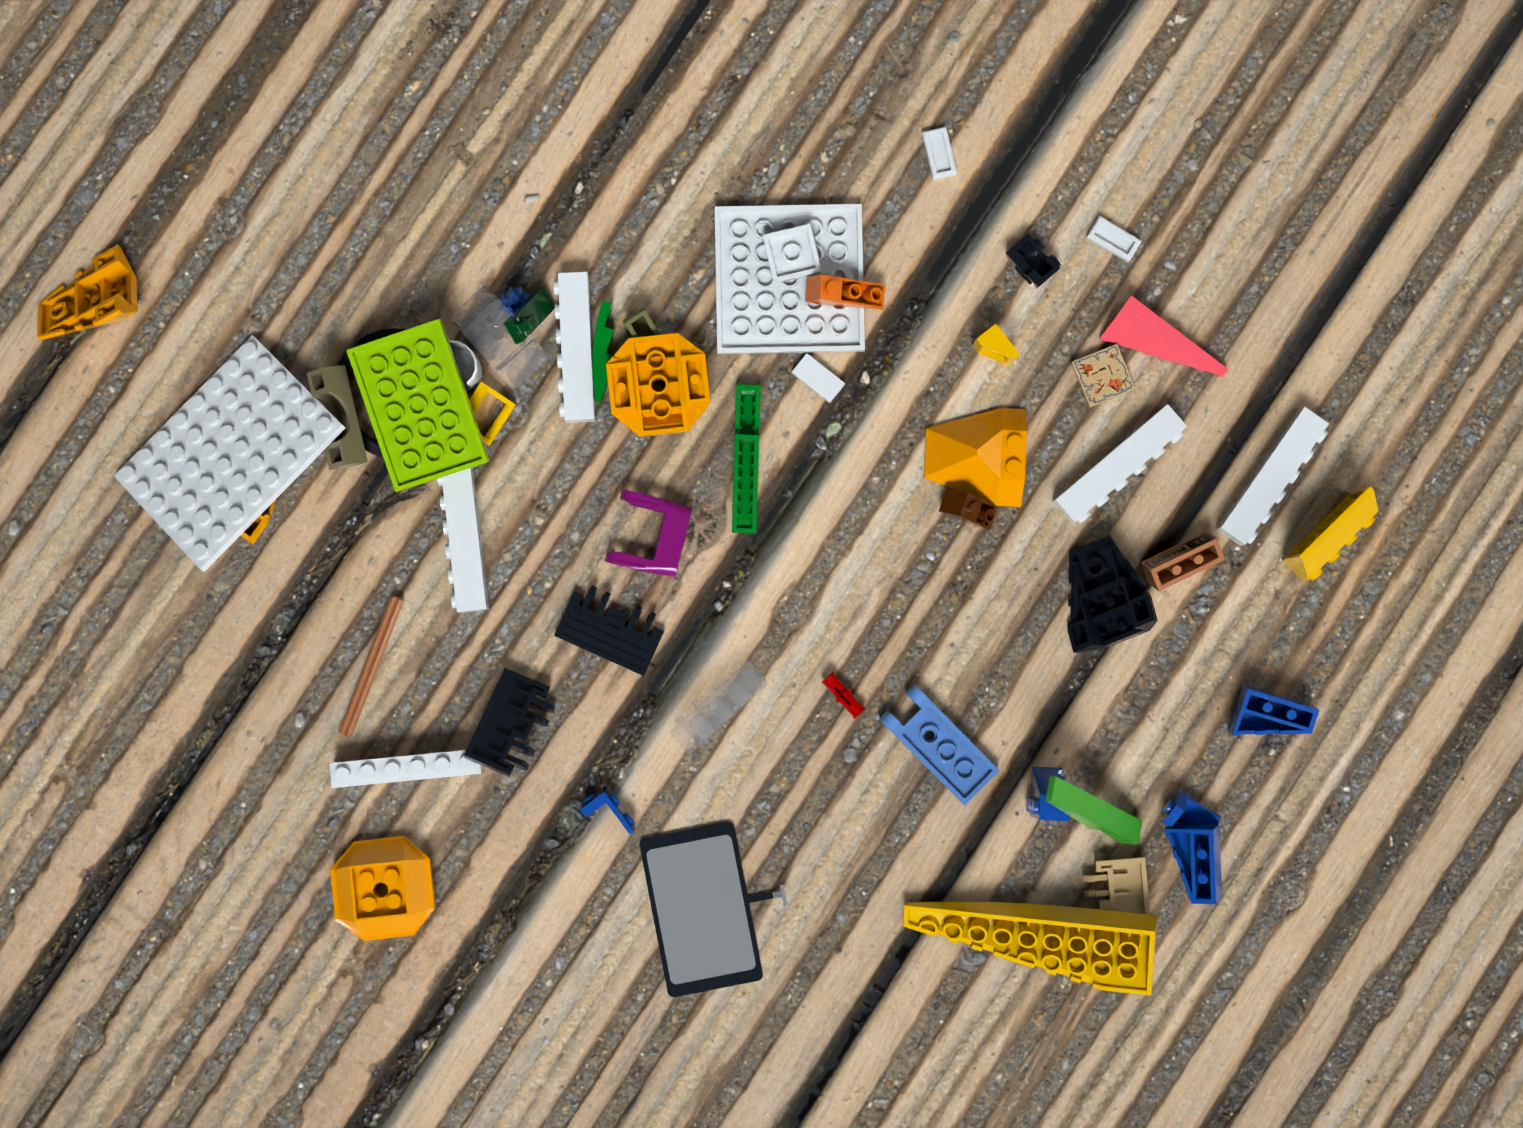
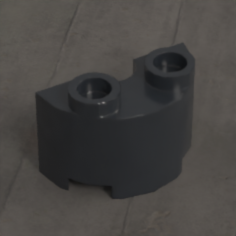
(1032, 262)

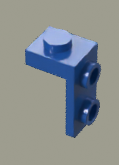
(592, 803)
(1188, 810)

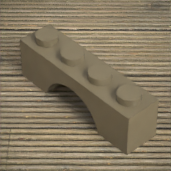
(333, 389)

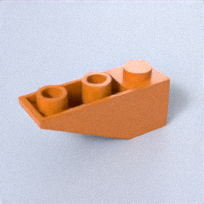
(844, 292)

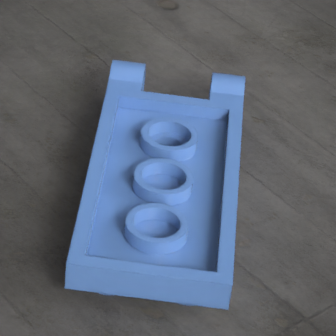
(948, 754)

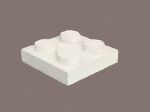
(792, 253)

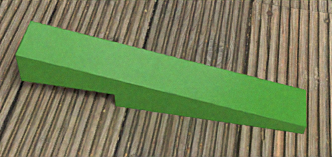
(1093, 811)

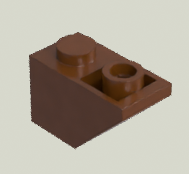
(968, 508)

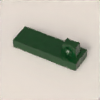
(529, 315)

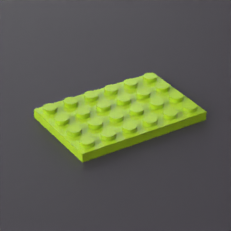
(418, 405)

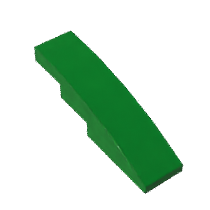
(602, 343)

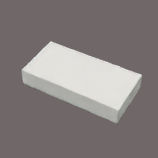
(939, 153)
(1113, 239)
(818, 378)

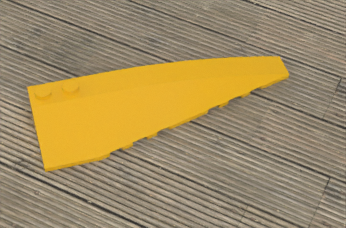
(1086, 944)

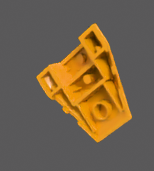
(94, 299)
(980, 455)

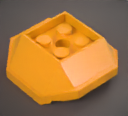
(651, 359)
(409, 884)

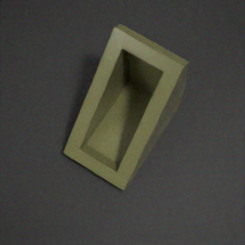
(640, 324)

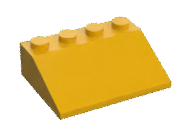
(1332, 534)

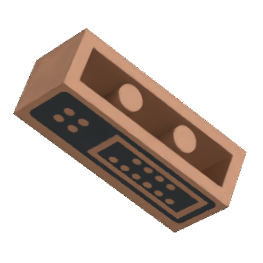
(1182, 561)

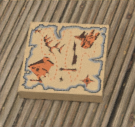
(1103, 375)

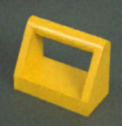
(995, 346)
(477, 401)

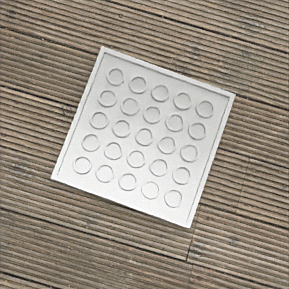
(775, 317)

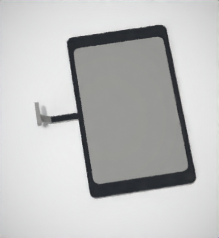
(702, 909)

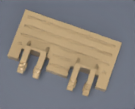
(1124, 885)

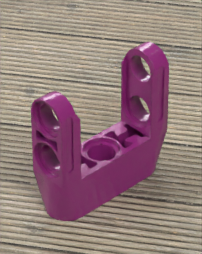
(670, 540)

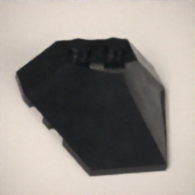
(1106, 597)

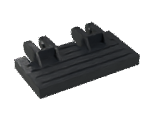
(608, 634)
(506, 719)

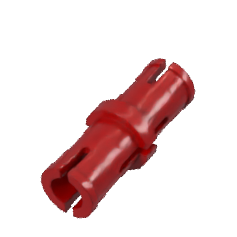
(843, 695)

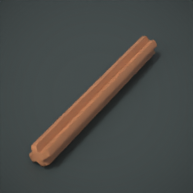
(371, 666)

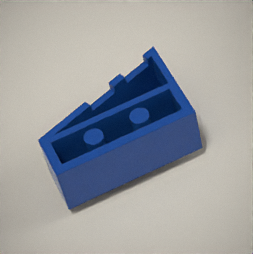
(1270, 713)
(1036, 803)
(1199, 860)

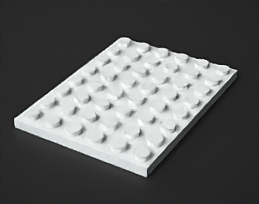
(228, 453)

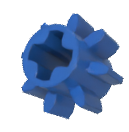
(514, 298)

